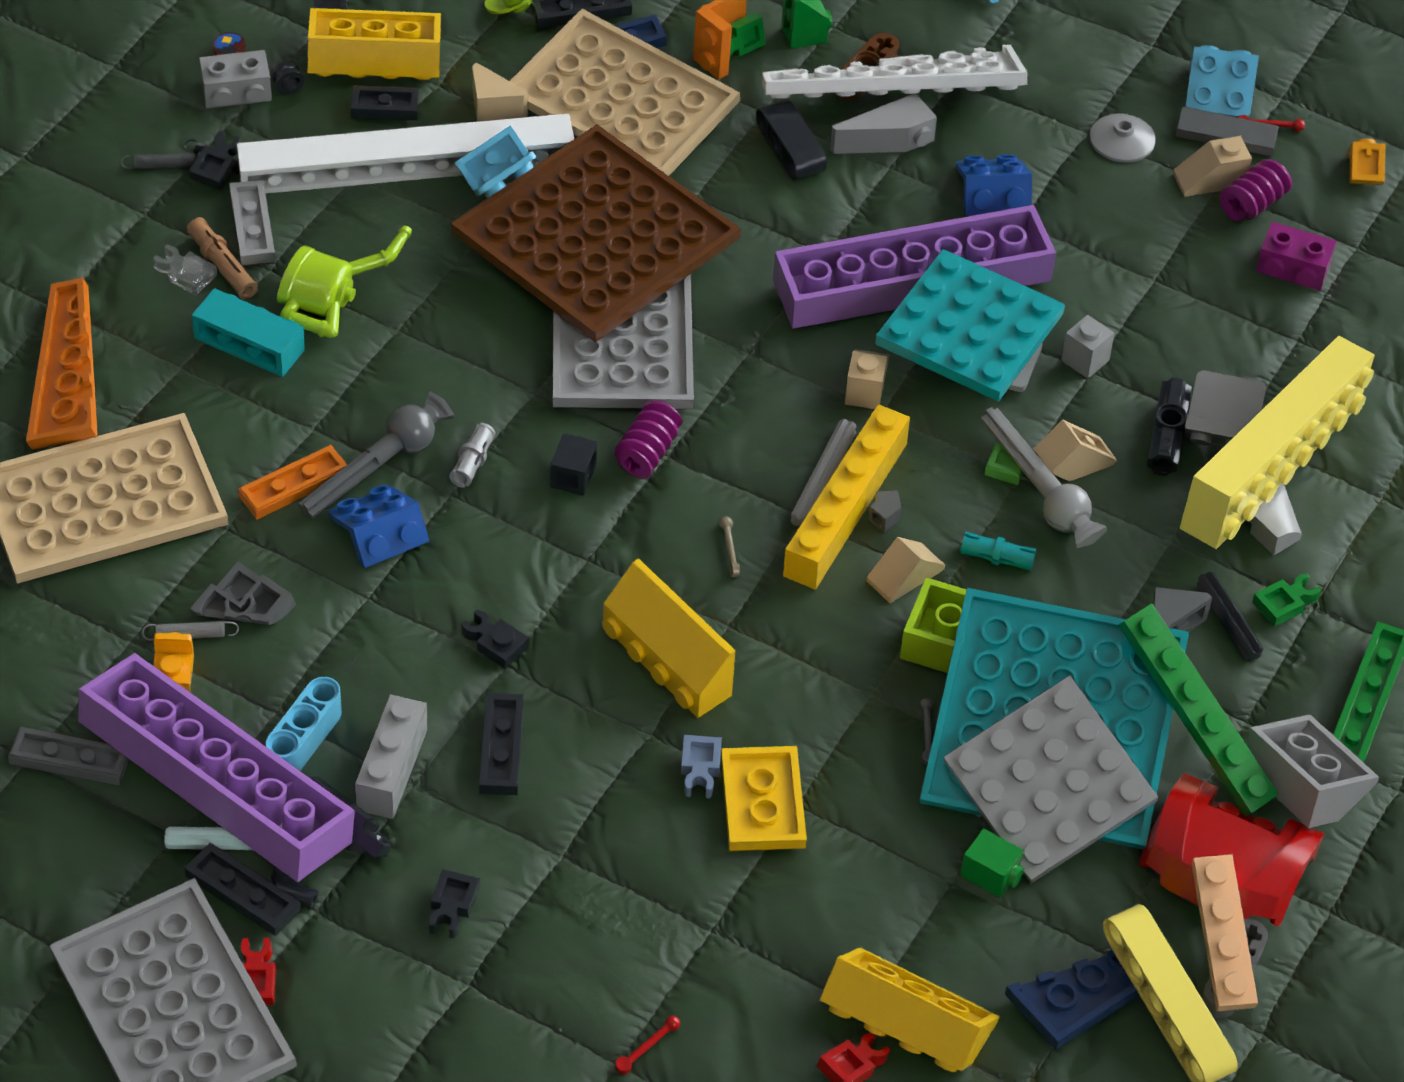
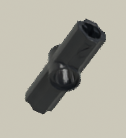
(1169, 426)

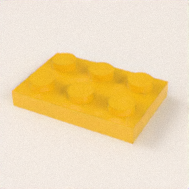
(763, 798)

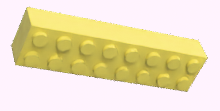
(1277, 442)

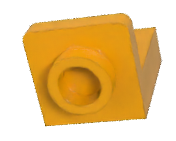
(1367, 162)
(175, 657)

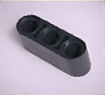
(791, 140)

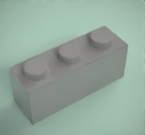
(391, 756)

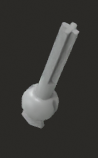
(1066, 505)

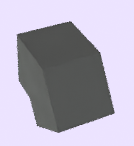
(886, 510)

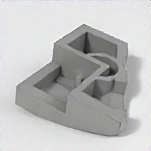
(1276, 523)

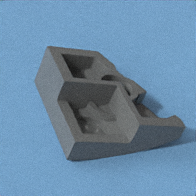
(245, 598)

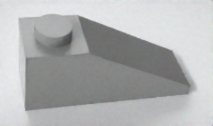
(888, 128)

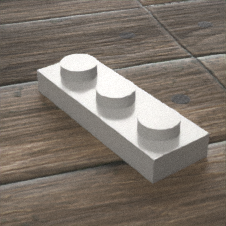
(252, 222)

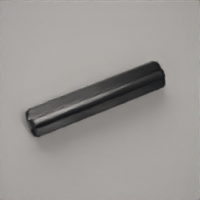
(1230, 617)

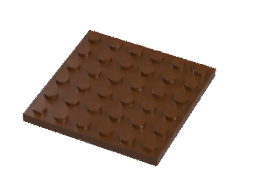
(595, 232)

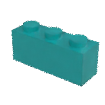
(248, 332)

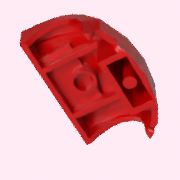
(1264, 857)

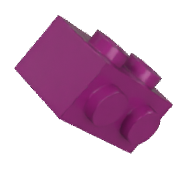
(1296, 256)

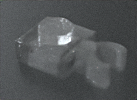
(187, 272)

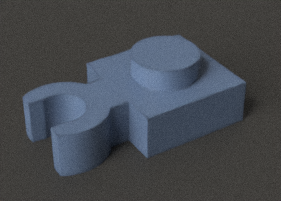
(700, 762)

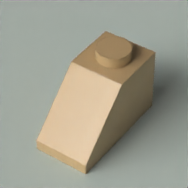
(1213, 166)
(866, 378)
(1073, 452)

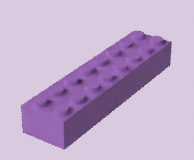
(881, 268)
(216, 767)

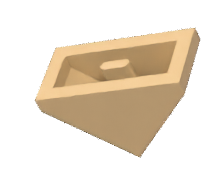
(497, 97)
(903, 569)

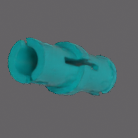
(998, 551)

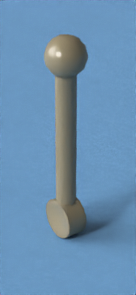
(726, 524)

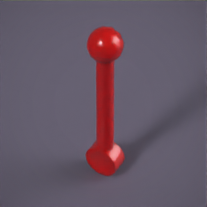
(1297, 124)
(624, 1064)

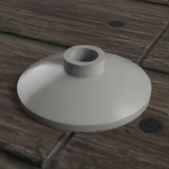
(1122, 138)

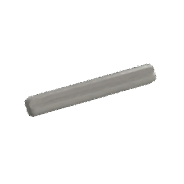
(825, 468)

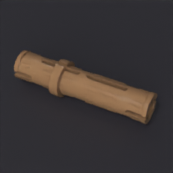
(214, 248)

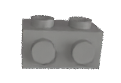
(235, 79)

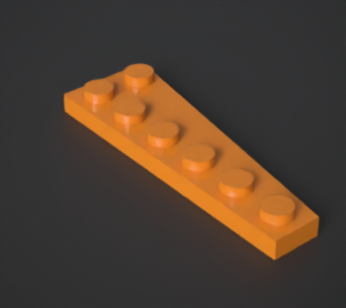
(64, 384)

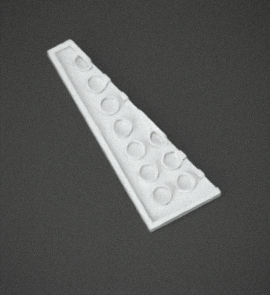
(904, 74)

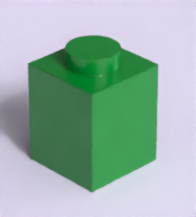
(992, 863)

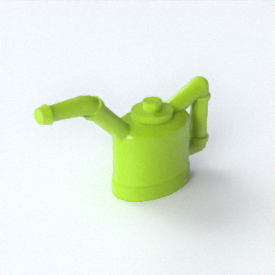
(325, 284)

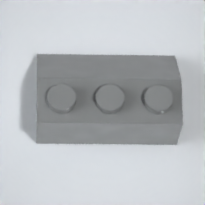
(1310, 769)

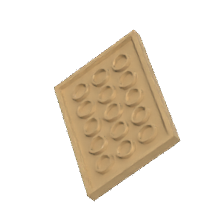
(625, 88)
(105, 498)

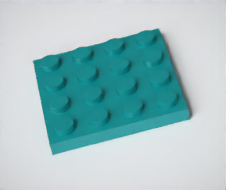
(970, 324)

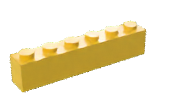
(846, 497)

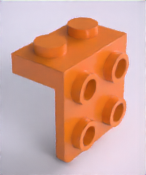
(714, 34)

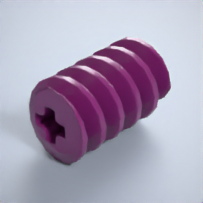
(1255, 190)
(648, 439)

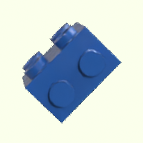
(994, 184)
(381, 524)

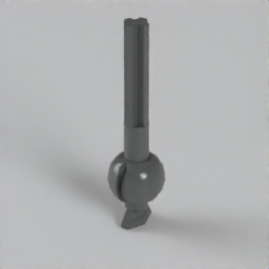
(408, 430)

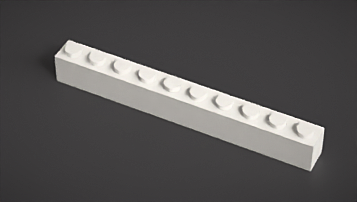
(388, 154)

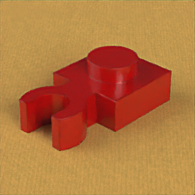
(260, 970)
(852, 1063)

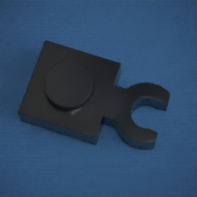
(215, 164)
(497, 642)
(452, 898)

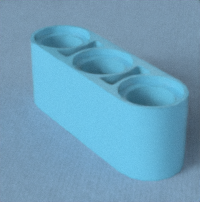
(307, 722)

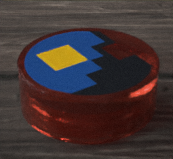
(229, 43)

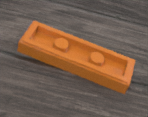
(290, 482)

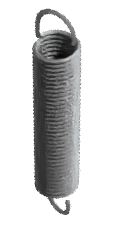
(197, 630)

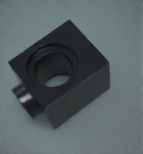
(573, 464)

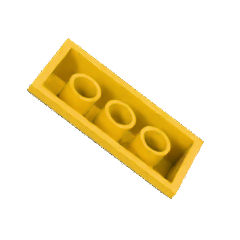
(374, 43)
(669, 640)
(908, 1009)

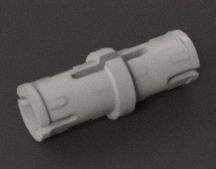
(472, 455)

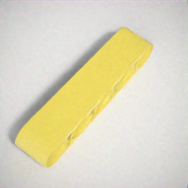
(1169, 995)

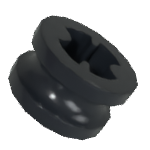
(289, 85)

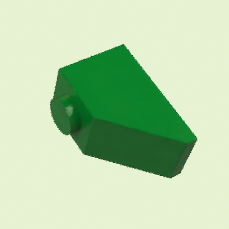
(805, 23)

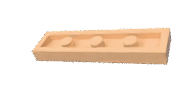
(1224, 933)

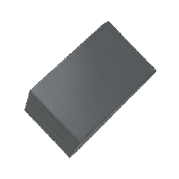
(1182, 608)

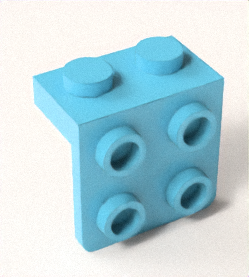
(1221, 81)
(494, 161)

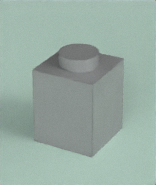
(1087, 346)

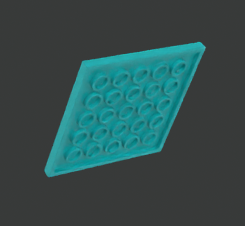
(1021, 648)

